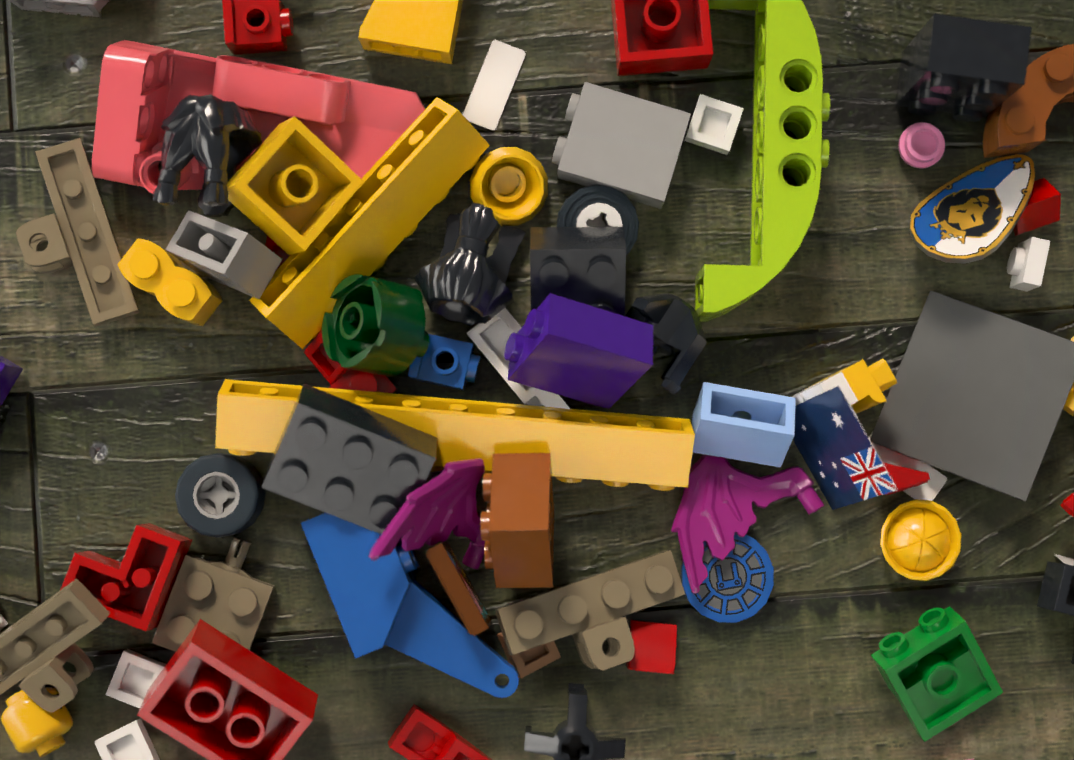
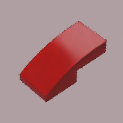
(427, 738)

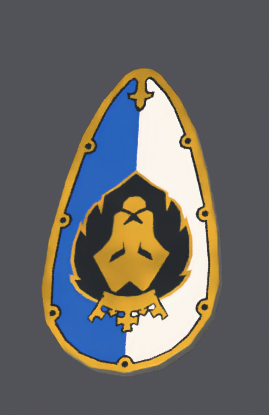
(974, 211)

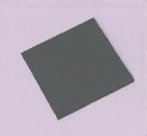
(977, 395)

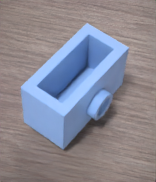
(743, 424)

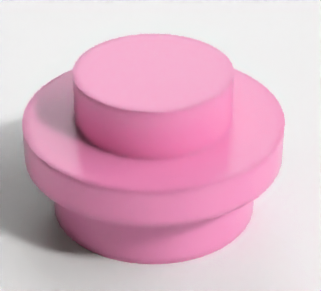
(921, 145)

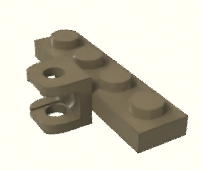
(78, 234)
(592, 610)
(45, 640)

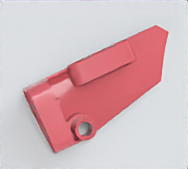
(148, 81)

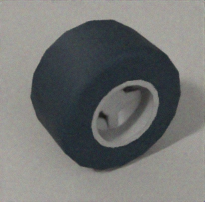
(202, 495)

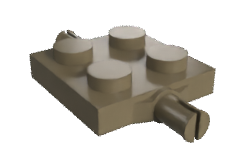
(218, 595)

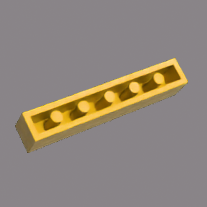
(374, 220)

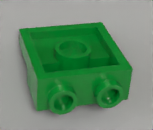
(936, 671)

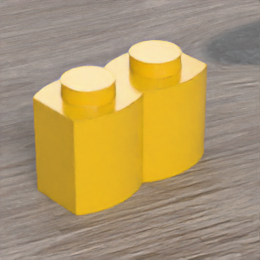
(175, 287)

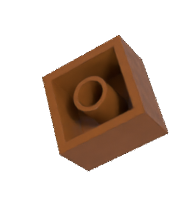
(519, 520)

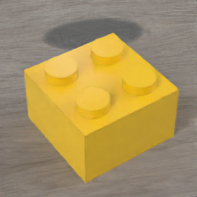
(292, 186)

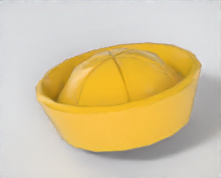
(510, 184)
(920, 540)

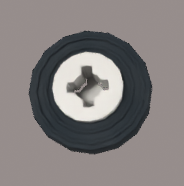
(589, 205)

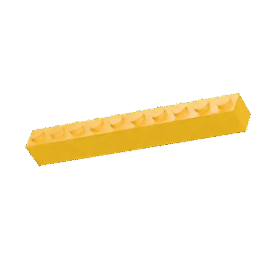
(581, 442)

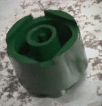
(375, 325)

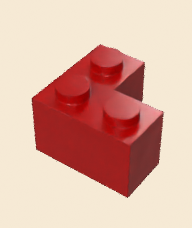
(141, 583)

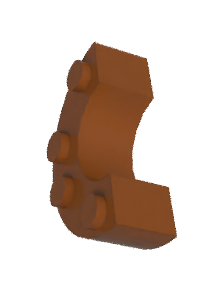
(1021, 119)

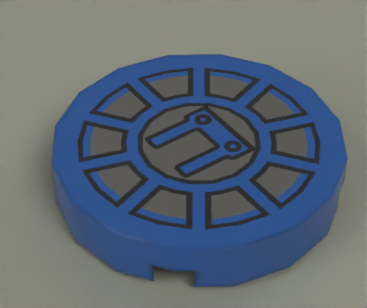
(735, 585)

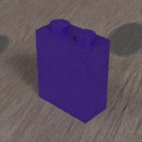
(579, 351)

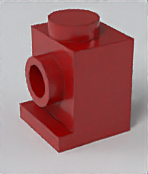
(246, 39)

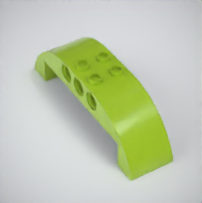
(780, 213)

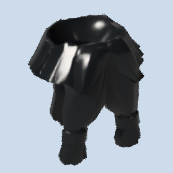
(220, 140)
(463, 281)

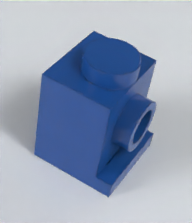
(463, 370)

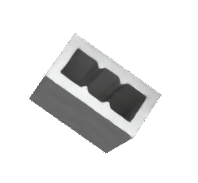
(621, 144)

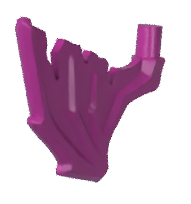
(721, 504)
(436, 510)

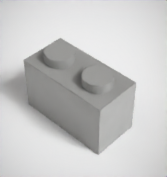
(224, 254)

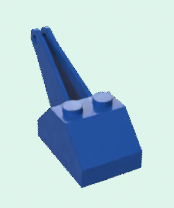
(387, 606)

